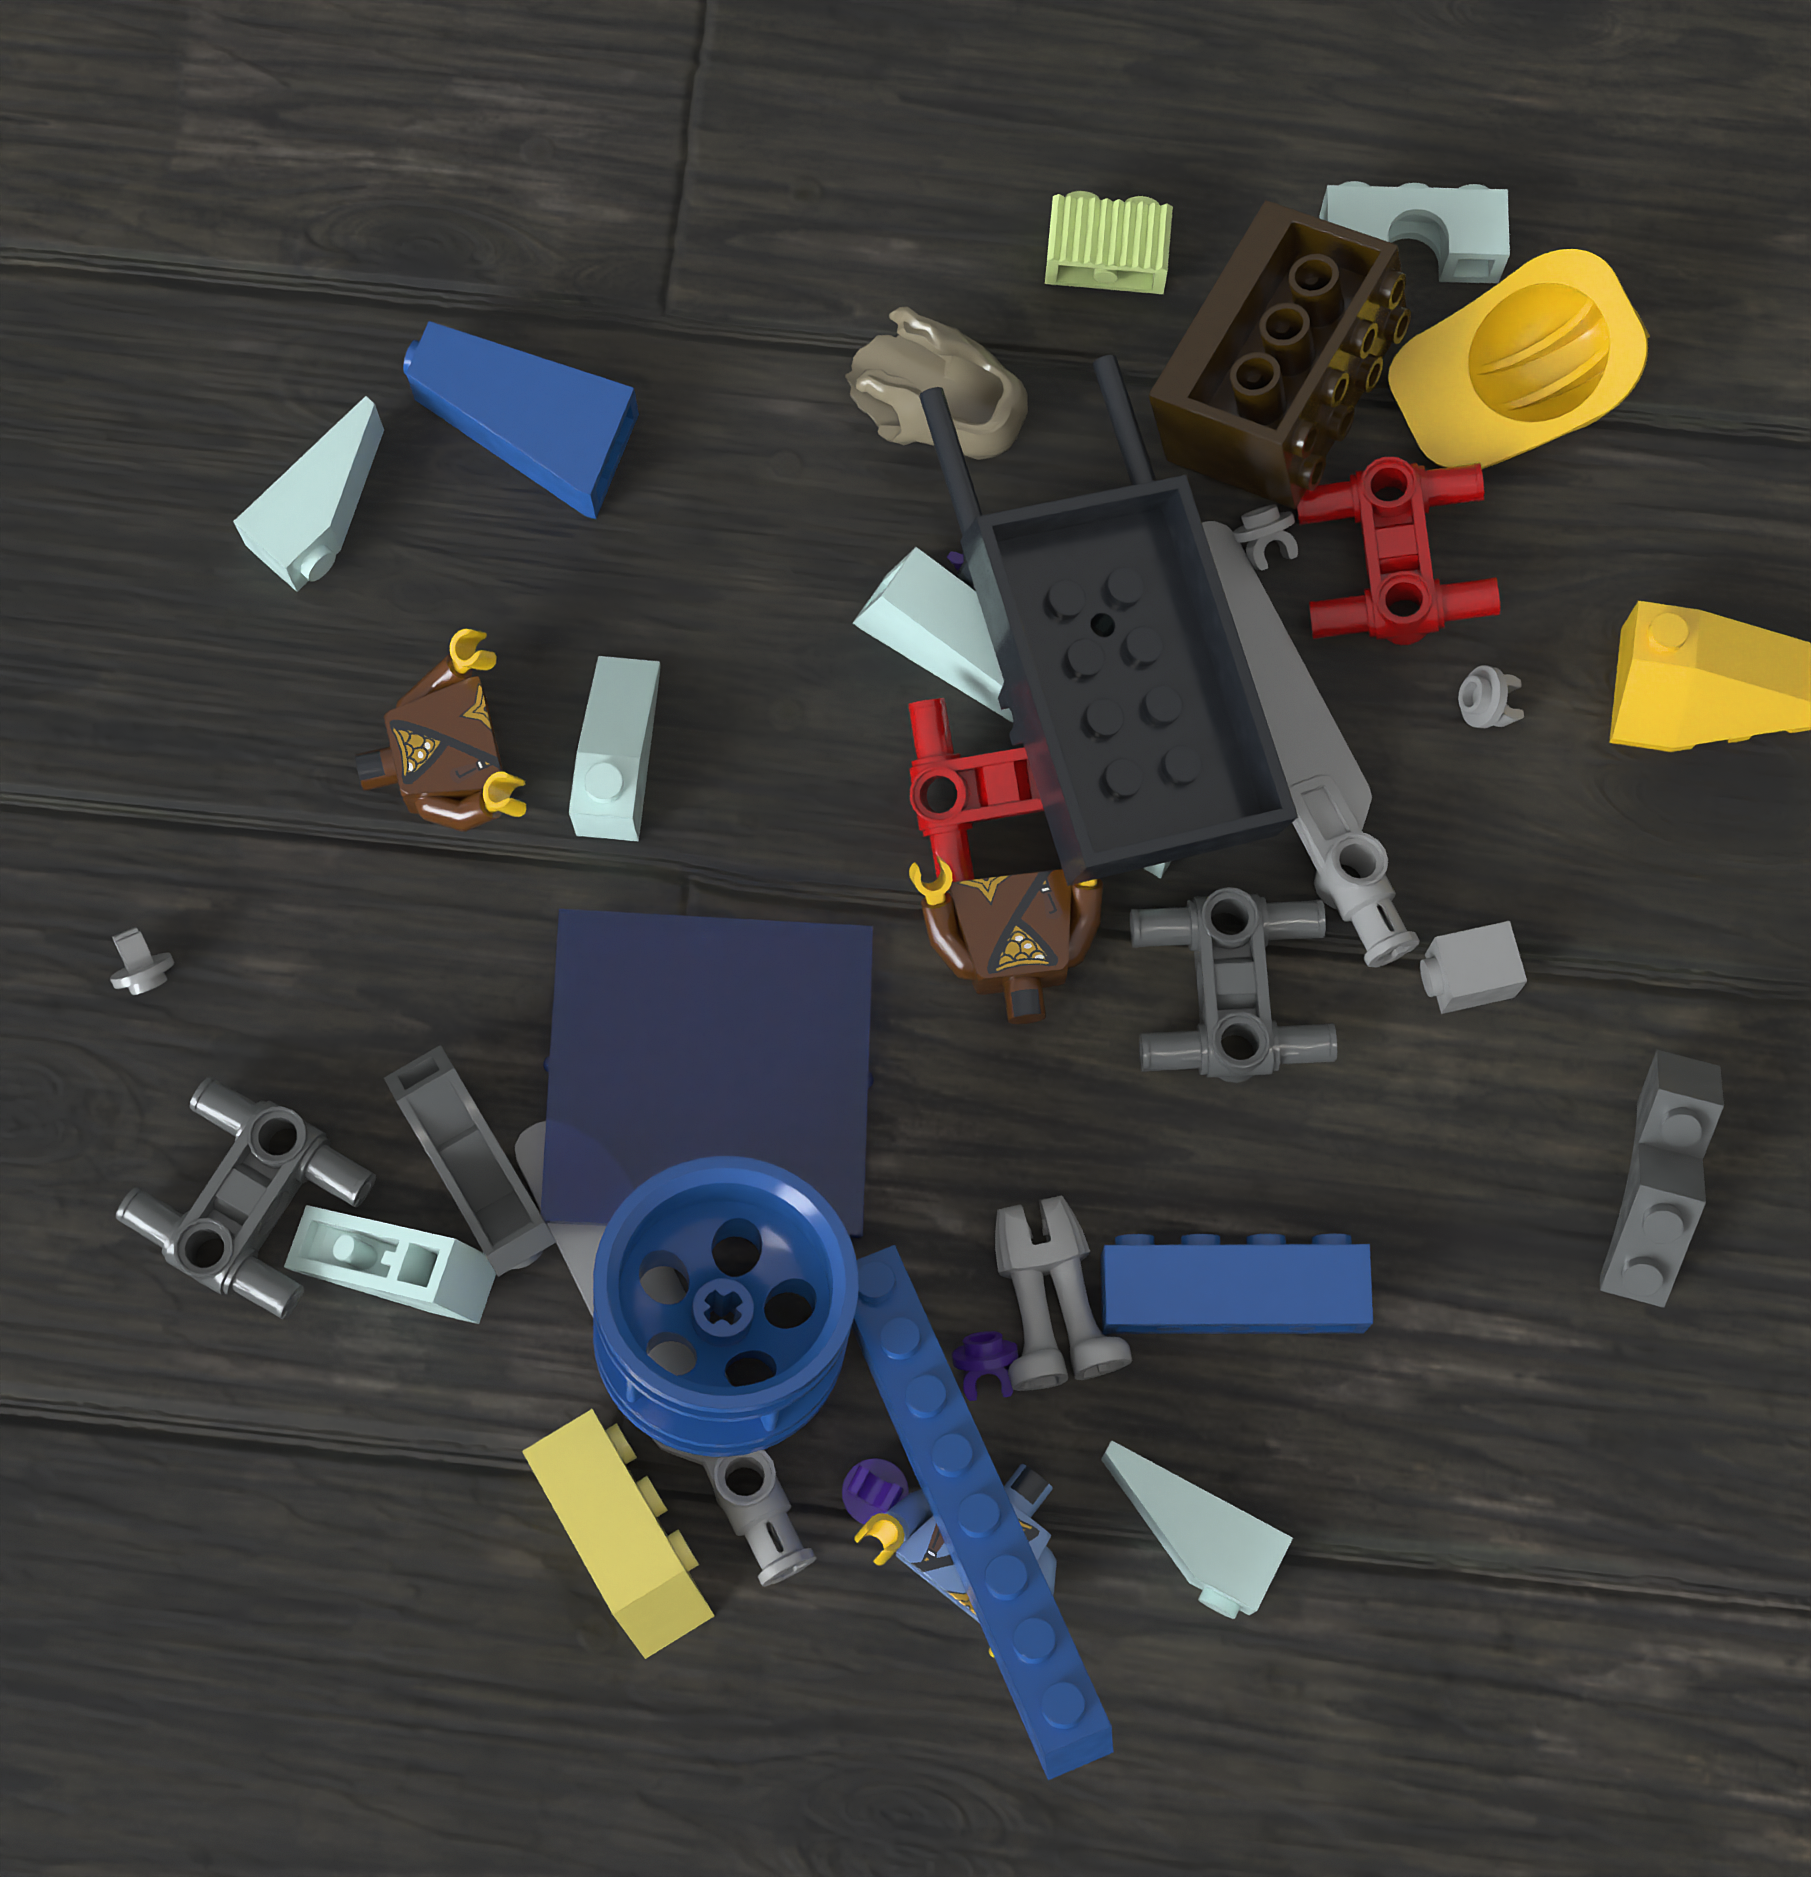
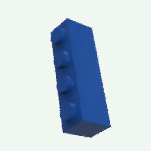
(1236, 1287)

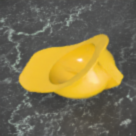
(1522, 362)

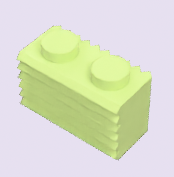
(1108, 243)

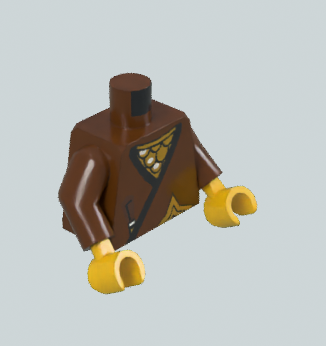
(446, 745)
(1011, 932)

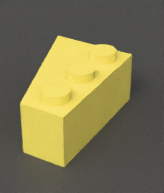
(618, 1532)

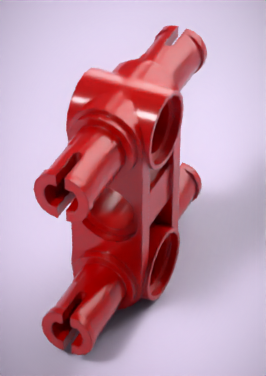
(1398, 551)
(986, 787)

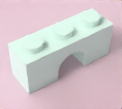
(1461, 224)

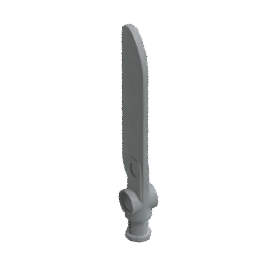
(1316, 762)
(749, 1514)

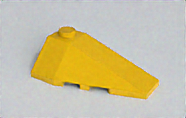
(1705, 680)

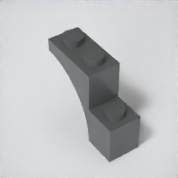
(470, 1161)
(1664, 1178)

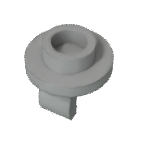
(1265, 526)
(1485, 698)
(141, 969)

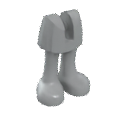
(1061, 1257)

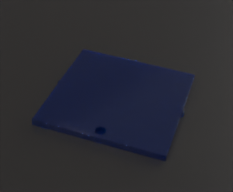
(701, 1046)

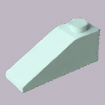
(309, 509)
(615, 749)
(393, 1263)
(1206, 1537)

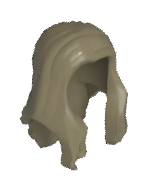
(981, 394)

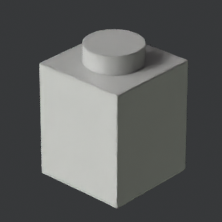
(1473, 967)

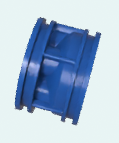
(677, 1224)

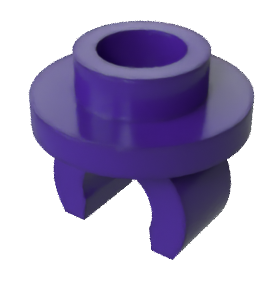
(985, 1354)
(873, 1488)

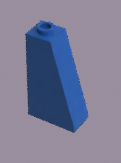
(527, 410)

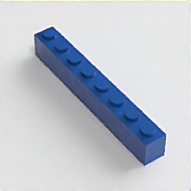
(977, 1521)

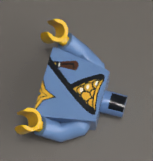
(927, 1552)

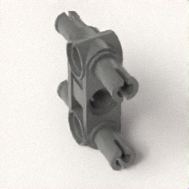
(1232, 985)
(246, 1197)

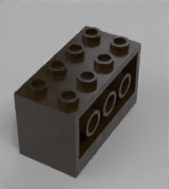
(1281, 354)

